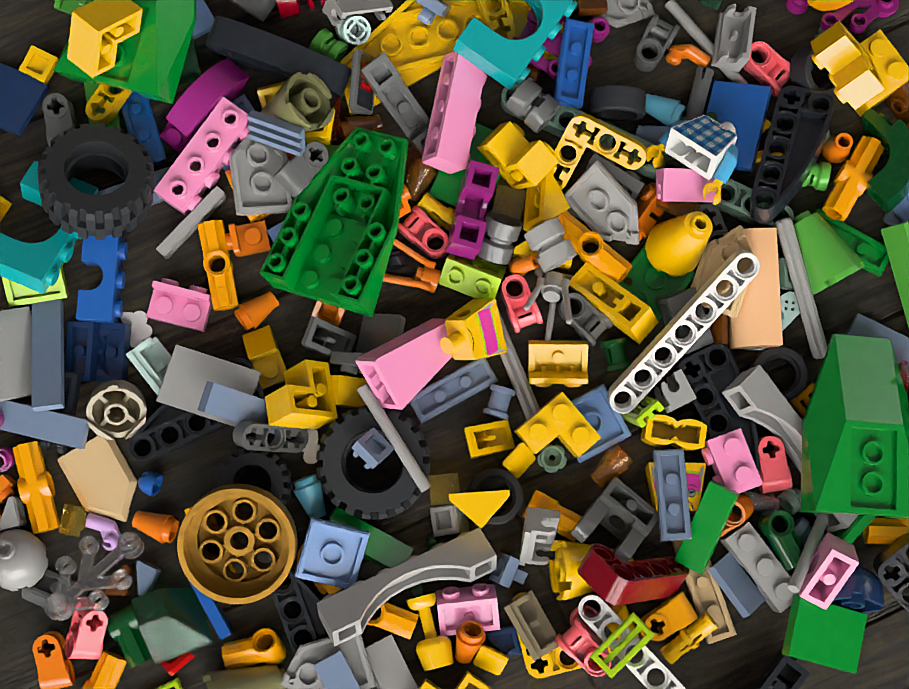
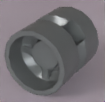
(532, 105)
(498, 237)

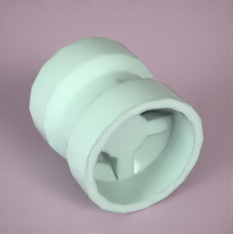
(348, 29)

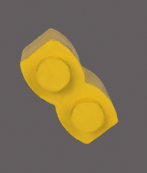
(681, 434)

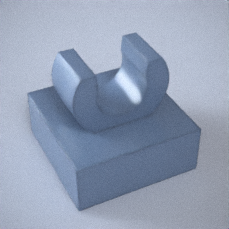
(431, 8)
(372, 448)
(507, 571)

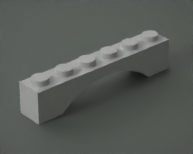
(758, 399)
(460, 559)

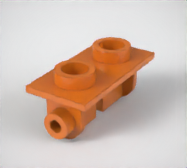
(645, 206)

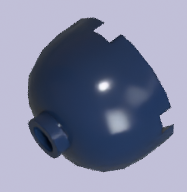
(861, 592)

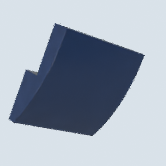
(18, 98)
(98, 350)

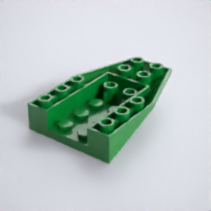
(150, 59)
(343, 225)
(857, 432)

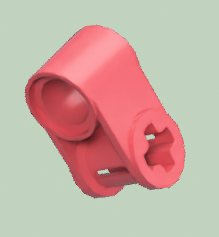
(769, 69)
(420, 229)
(516, 304)
(773, 466)
(86, 634)
(579, 644)

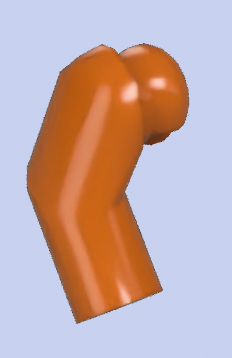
(687, 51)
(521, 266)

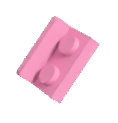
(180, 305)
(465, 604)

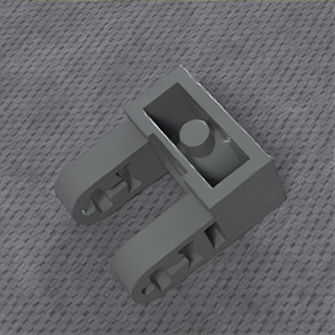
(620, 513)

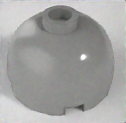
(21, 559)

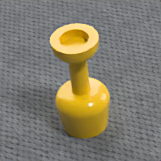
(434, 650)

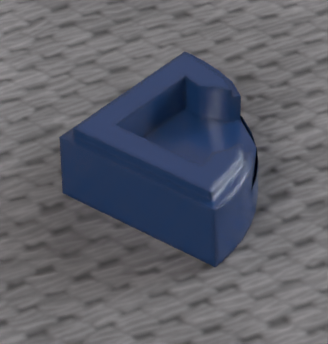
(505, 640)

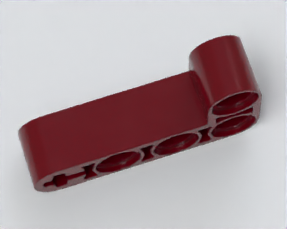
(631, 580)

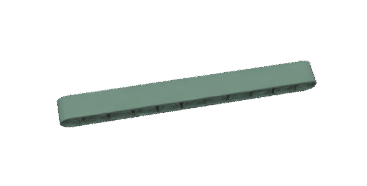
(739, 192)

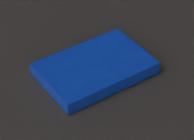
(746, 109)

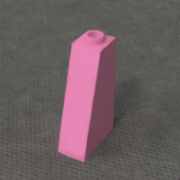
(405, 364)

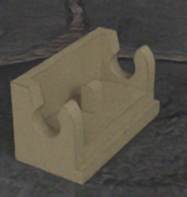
(532, 625)

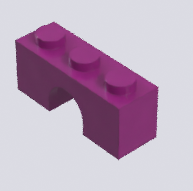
(471, 205)

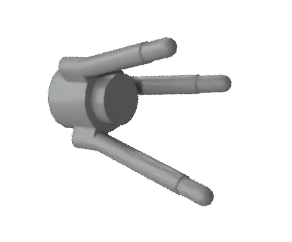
(553, 287)

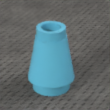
(664, 109)
(310, 495)

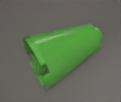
(824, 252)

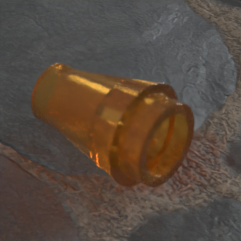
(419, 178)
(611, 465)

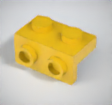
(557, 363)

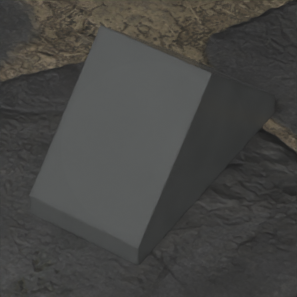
(325, 338)

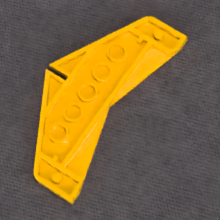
(420, 48)

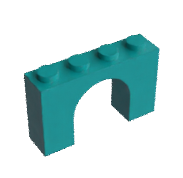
(507, 58)
(38, 263)

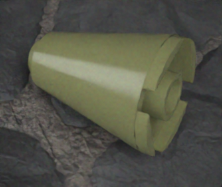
(302, 102)
(245, 678)

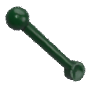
(417, 590)

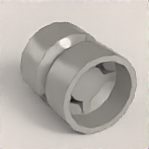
(550, 244)

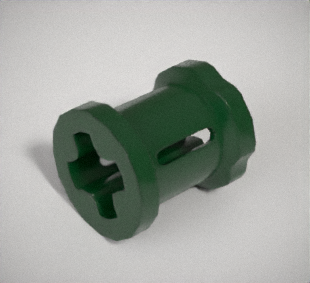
(616, 354)

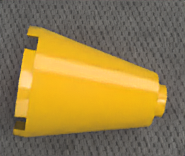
(678, 243)
(564, 568)

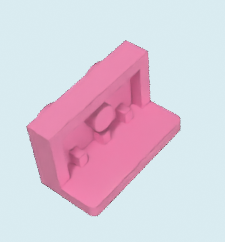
(732, 461)

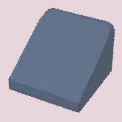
(146, 576)

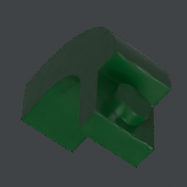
(892, 182)

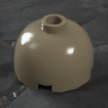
(116, 410)

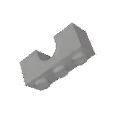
(761, 565)

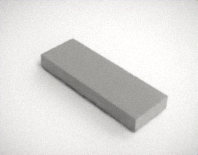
(190, 223)

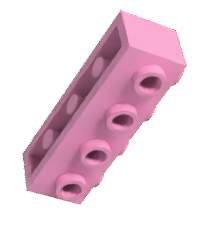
(454, 114)
(204, 157)

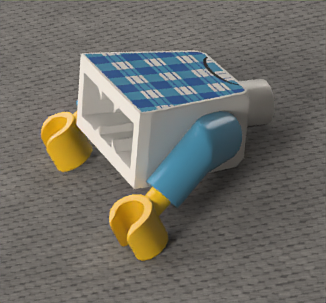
(701, 146)

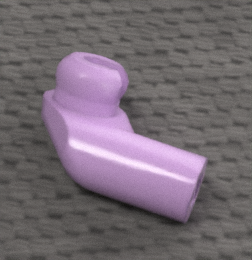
(108, 529)

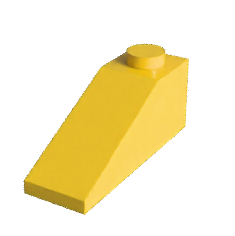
(615, 302)

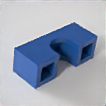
(103, 302)

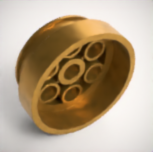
(211, 572)

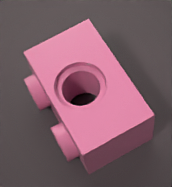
(828, 571)

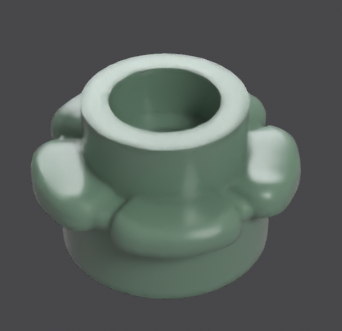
(552, 466)
(790, 500)

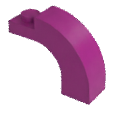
(199, 100)

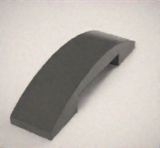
(397, 100)

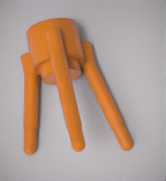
(424, 278)

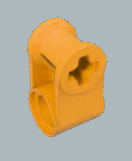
(672, 614)

